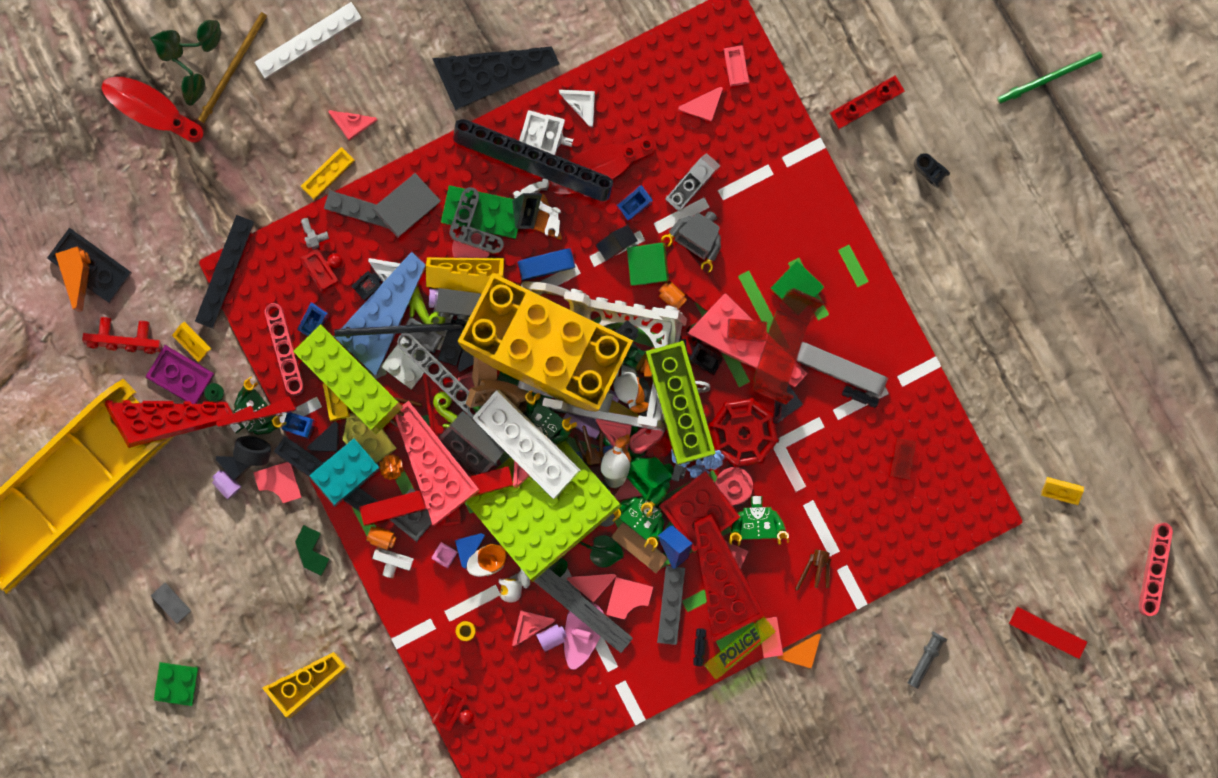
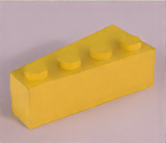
(462, 273)
(305, 684)

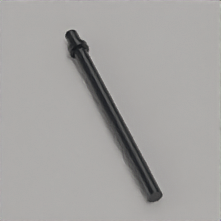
(397, 329)

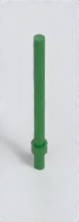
(1017, 92)

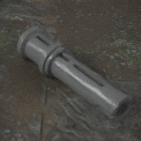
(931, 651)

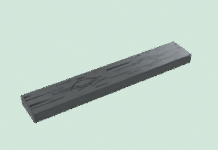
(584, 610)

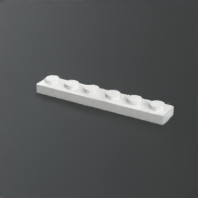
(308, 40)

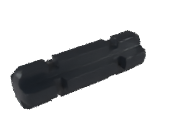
(860, 396)
(699, 649)

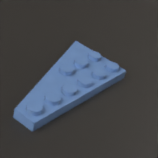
(383, 309)

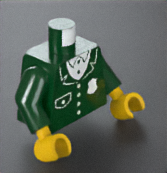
(249, 397)
(547, 421)

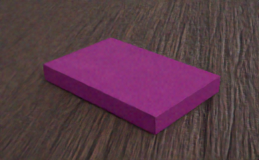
(179, 375)

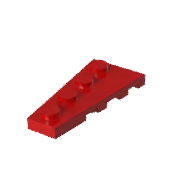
(690, 278)

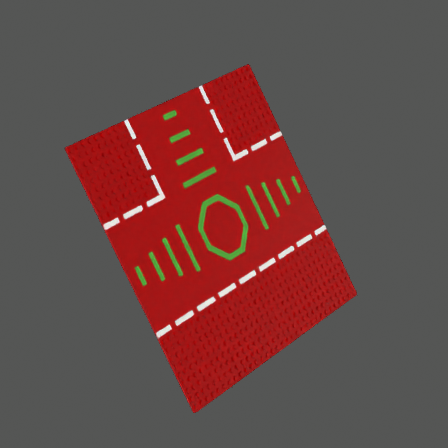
(824, 478)

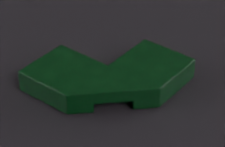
(305, 544)

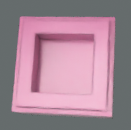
(444, 555)

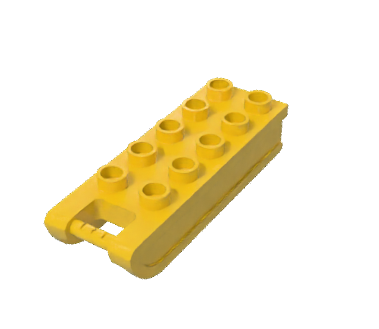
(66, 485)

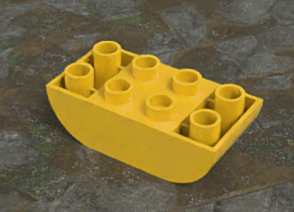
(544, 344)

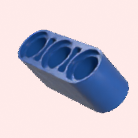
(546, 264)

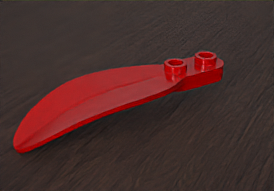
(148, 107)
(609, 159)

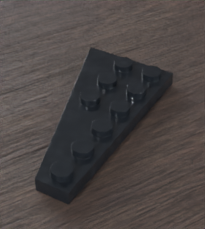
(484, 74)

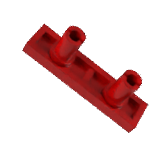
(867, 102)
(130, 344)

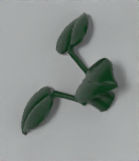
(169, 47)
(604, 554)

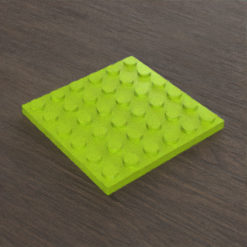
(541, 528)

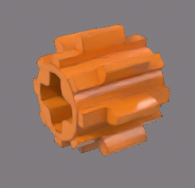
(391, 467)

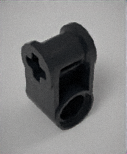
(931, 170)

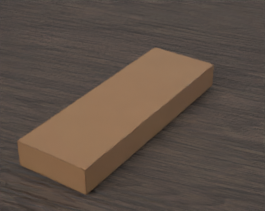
(635, 545)

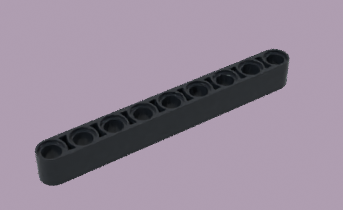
(532, 160)

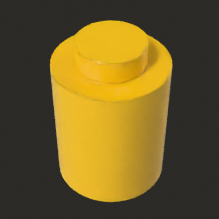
(465, 631)

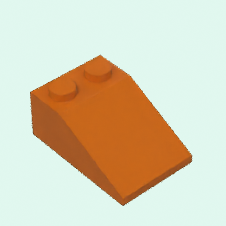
(75, 273)

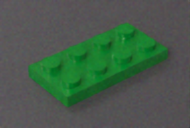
(492, 213)

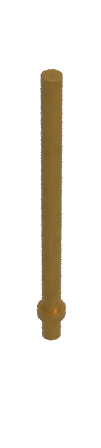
(232, 67)

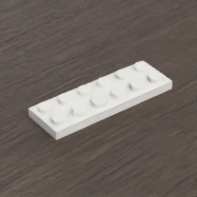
(526, 444)

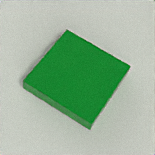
(647, 264)
(797, 278)

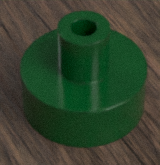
(217, 396)

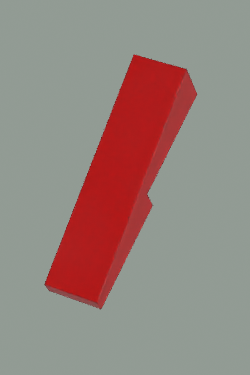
(247, 414)
(1048, 633)

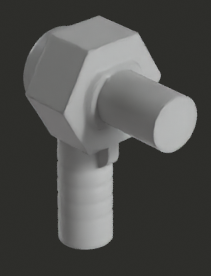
(313, 240)

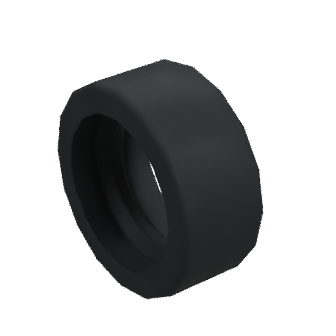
(252, 451)

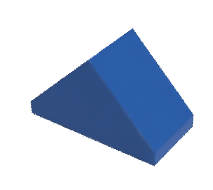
(635, 203)
(312, 319)
(299, 425)
(468, 546)
(675, 546)

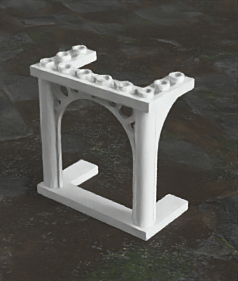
(672, 324)

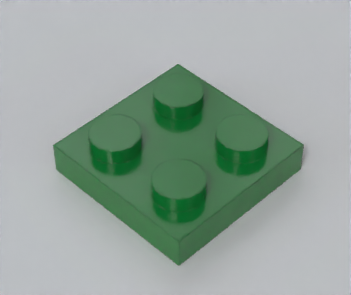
(176, 684)

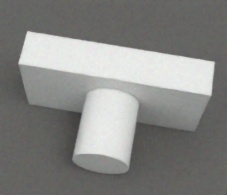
(392, 561)

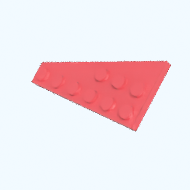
(713, 331)
(438, 474)

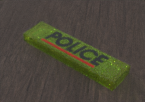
(740, 648)

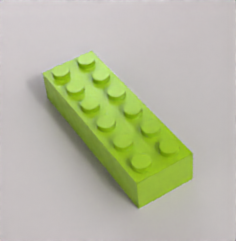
(348, 379)
(680, 403)

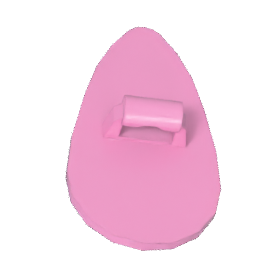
(579, 640)

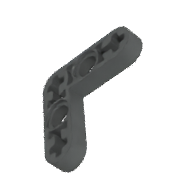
(469, 231)

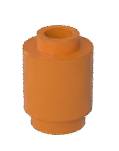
(672, 295)
(381, 537)

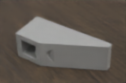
(693, 182)

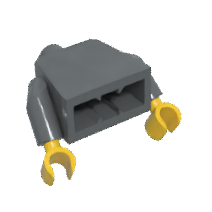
(698, 235)

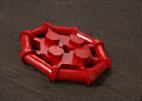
(750, 423)

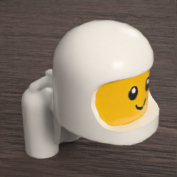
(512, 588)

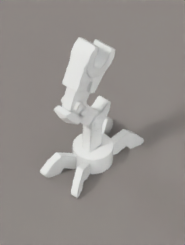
(553, 221)

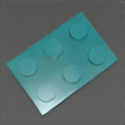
(344, 472)

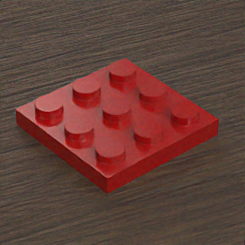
(695, 502)

